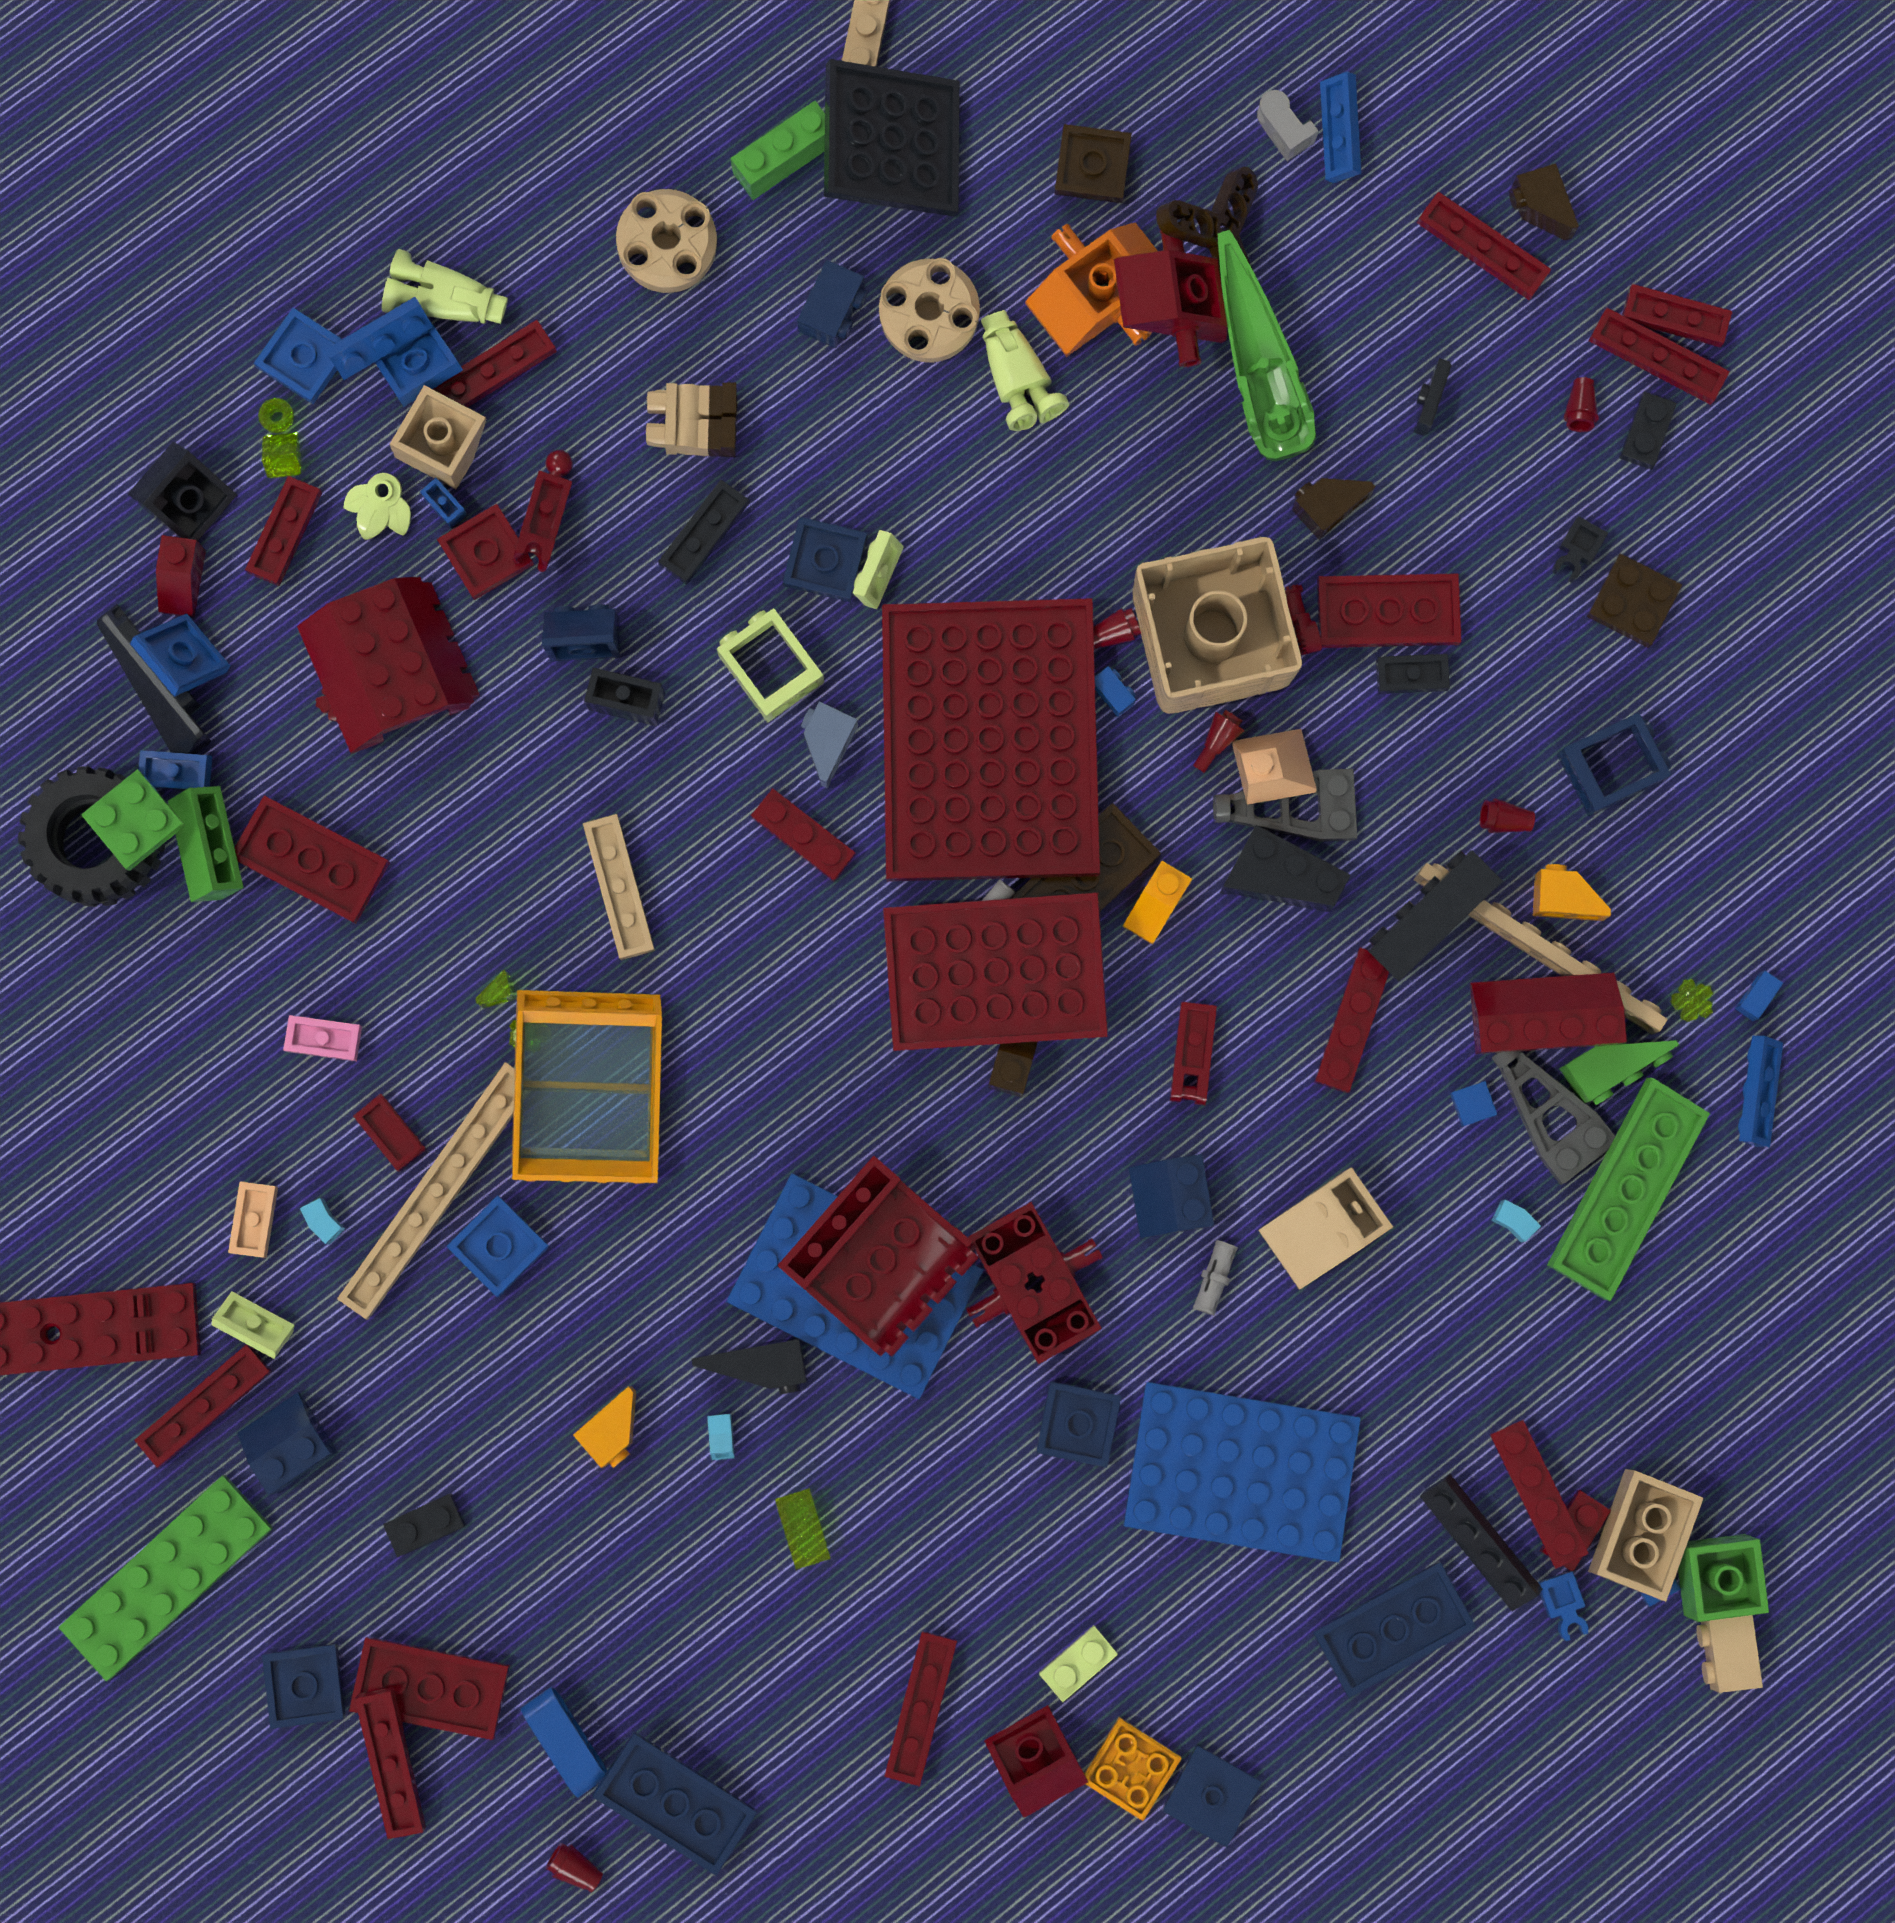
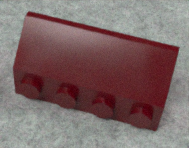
(1547, 1013)

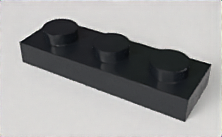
(703, 532)

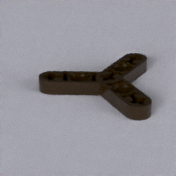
(1212, 221)

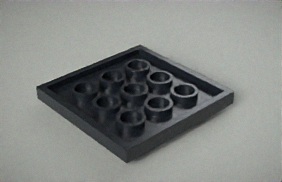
(891, 138)

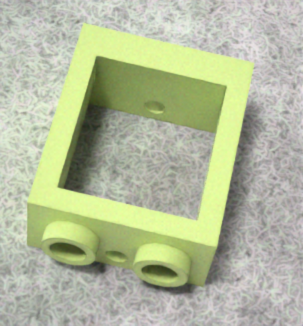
(789, 693)

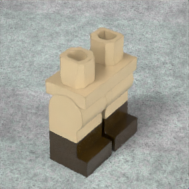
(696, 420)

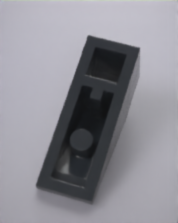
(768, 1365)

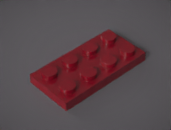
(1389, 610)
(310, 859)
(435, 1686)

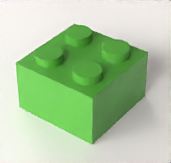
(1723, 1578)

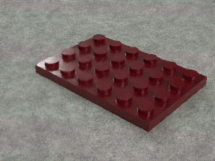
(995, 972)

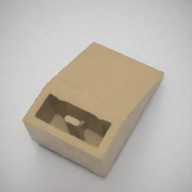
(1325, 1228)

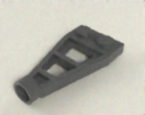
(1335, 810)
(1575, 1149)

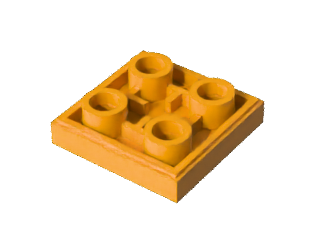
(1131, 1768)

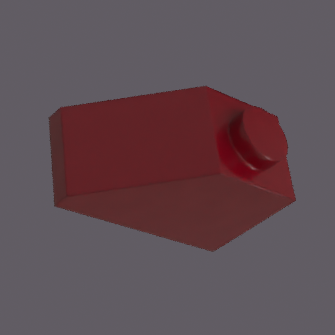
(179, 575)

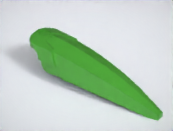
(1265, 370)

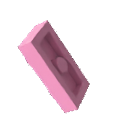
(322, 1038)

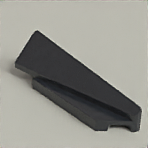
(167, 712)

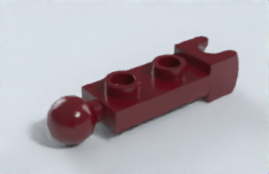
(545, 510)

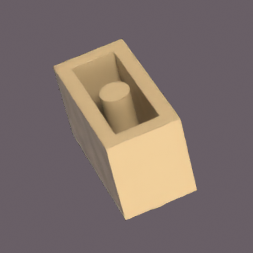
(1730, 1654)

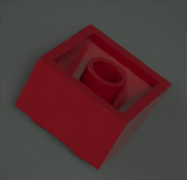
(1035, 1761)

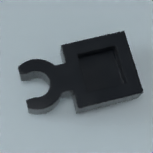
(1580, 545)

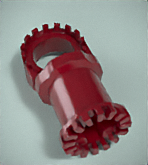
(1305, 629)

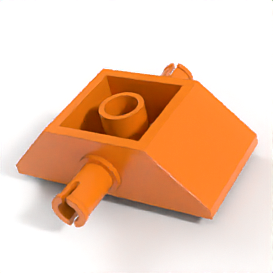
(1070, 300)

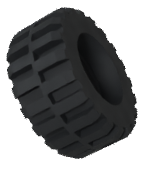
(45, 835)

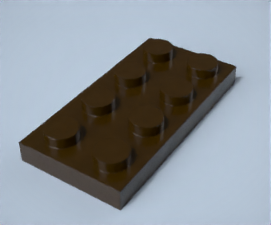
(1122, 856)

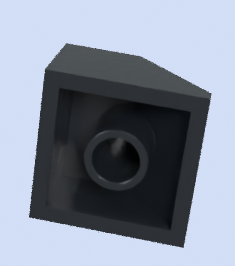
(182, 493)

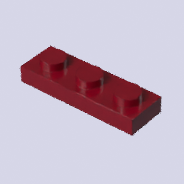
(1677, 315)
(283, 531)
(803, 835)

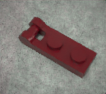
(1193, 1051)

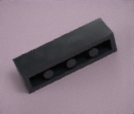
(1435, 915)

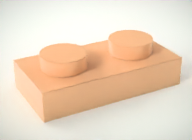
(253, 1219)

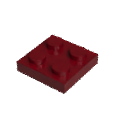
(484, 551)

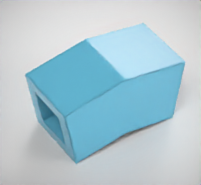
(1516, 1220)
(321, 1221)
(721, 1437)

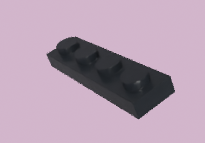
(1481, 1542)

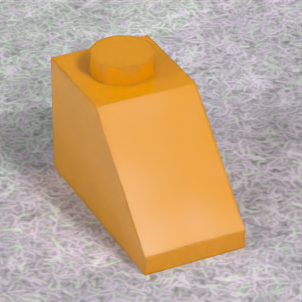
(1566, 896)
(1157, 902)
(610, 1430)

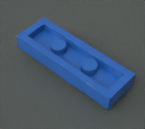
(1340, 127)
(379, 338)
(1760, 1091)

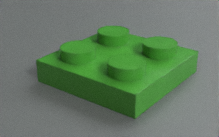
(133, 820)

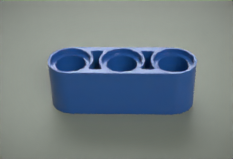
(564, 1741)

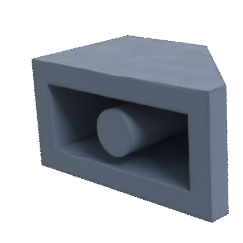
(827, 738)

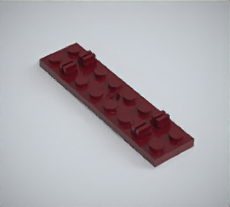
(99, 1329)

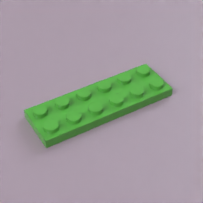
(1628, 1189)
(165, 1578)

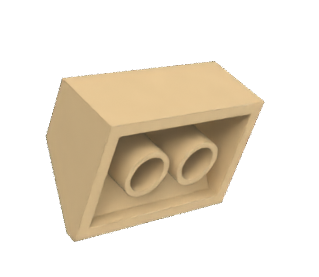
(1645, 1534)

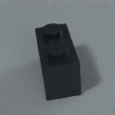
(624, 696)

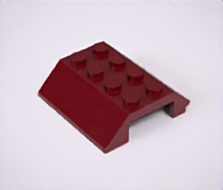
(386, 659)
(879, 1258)

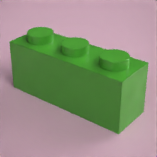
(781, 151)
(206, 844)

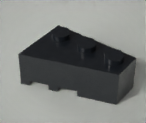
(1284, 874)

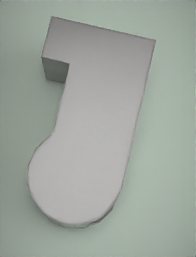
(1283, 125)

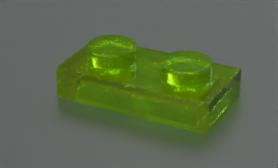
(802, 1528)

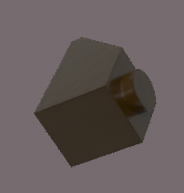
(1544, 201)
(1329, 502)
(1012, 1067)

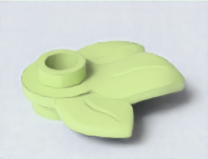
(378, 511)

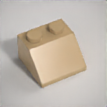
(439, 437)

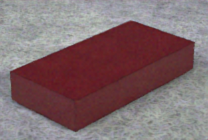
(389, 1132)

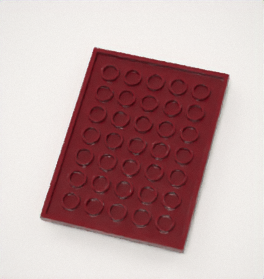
(990, 740)

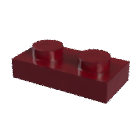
(1588, 1518)

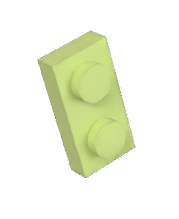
(878, 569)
(252, 1325)
(1078, 1663)

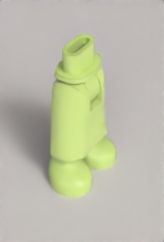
(442, 292)
(1019, 370)

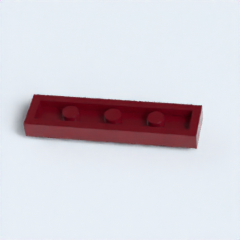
(1483, 246)
(1659, 356)
(498, 365)
(1352, 1023)
(203, 1406)
(1539, 1494)
(920, 1708)
(390, 1763)

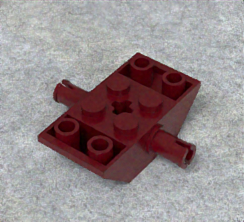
(1173, 296)
(1045, 1319)

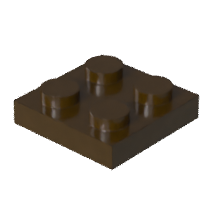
(1093, 163)
(1634, 600)

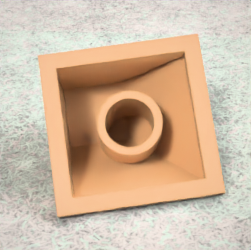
(1274, 766)

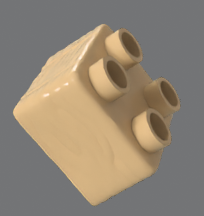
(1216, 625)

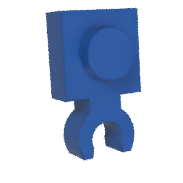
(1562, 1599)

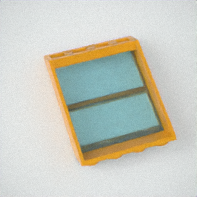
(586, 1087)

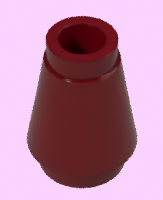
(1582, 406)
(1116, 629)
(1502, 817)
(573, 1868)

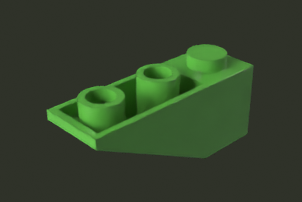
(1605, 1066)

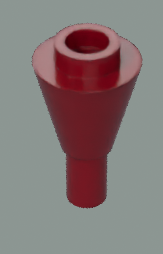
(1221, 734)

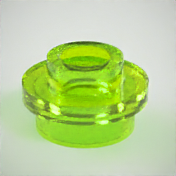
(269, 408)

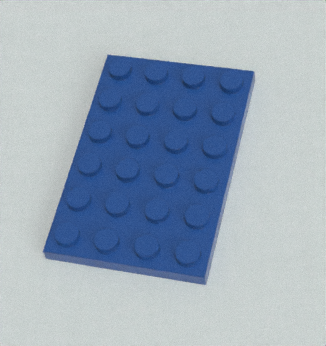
(780, 1301)
(1242, 1472)

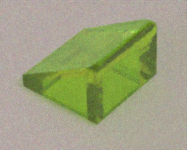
(281, 455)
(497, 992)

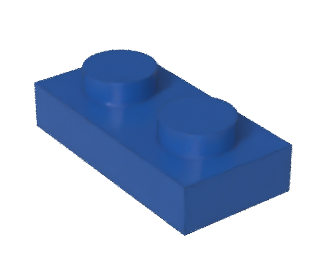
(175, 769)

